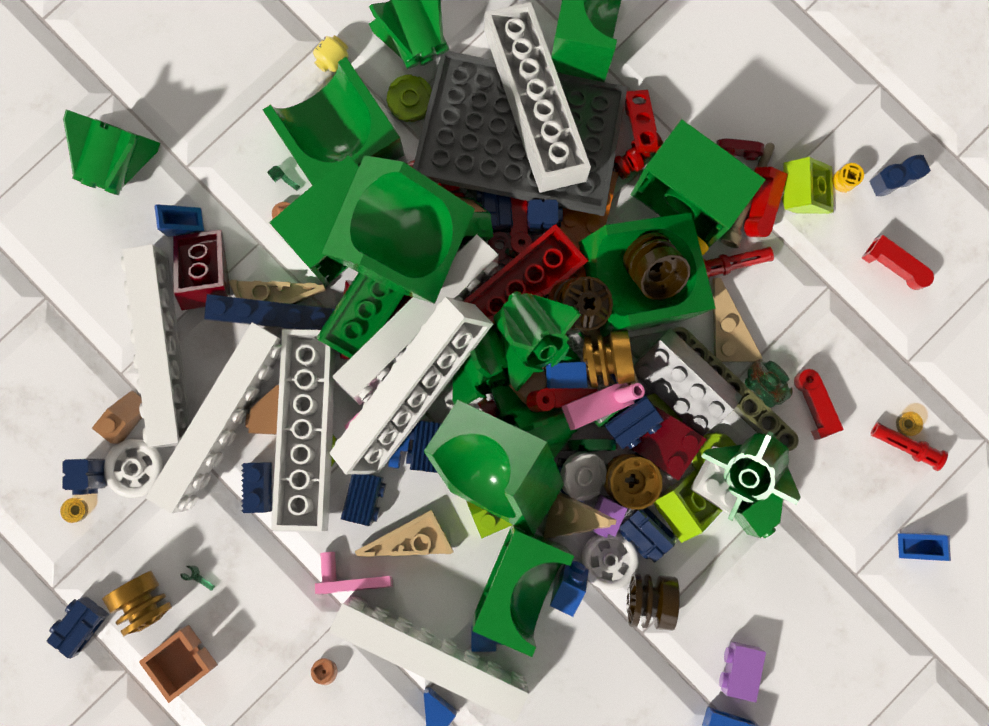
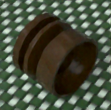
(656, 266)
(597, 303)
(655, 601)

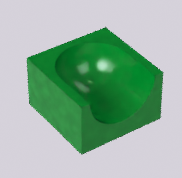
(585, 38)
(336, 124)
(697, 178)
(312, 216)
(399, 228)
(631, 307)
(495, 466)
(518, 589)

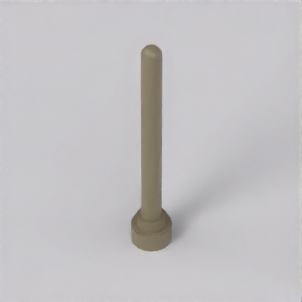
(733, 237)

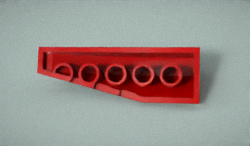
(531, 272)

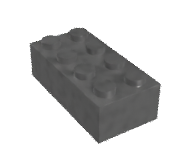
(686, 383)

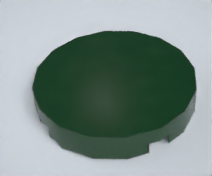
(592, 445)

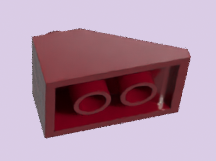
(199, 268)
(671, 446)

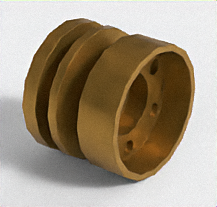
(609, 358)
(635, 494)
(137, 603)

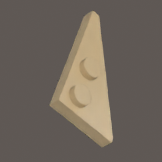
(276, 291)
(731, 335)
(573, 516)
(416, 537)

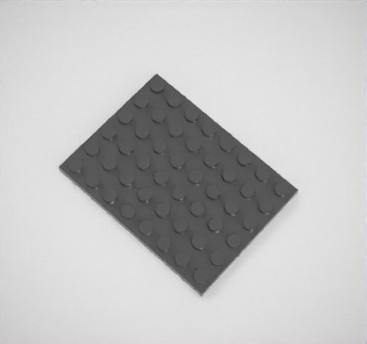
(476, 145)

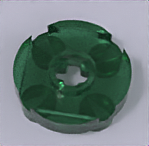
(759, 379)

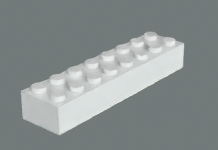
(536, 97)
(156, 345)
(374, 361)
(410, 387)
(216, 421)
(304, 433)
(431, 657)

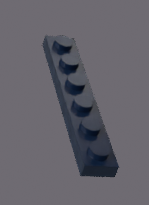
(265, 313)

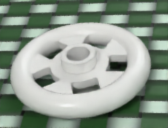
(119, 452)
(618, 579)

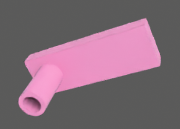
(601, 403)
(331, 585)

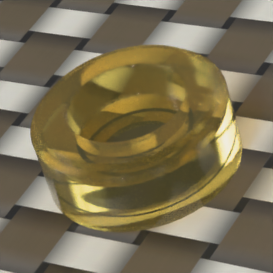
(909, 423)
(74, 510)

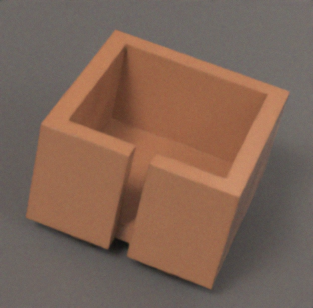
(178, 663)

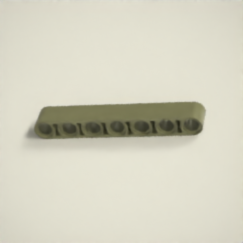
(759, 410)

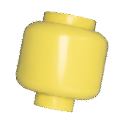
(329, 52)

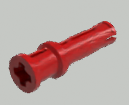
(724, 266)
(919, 450)

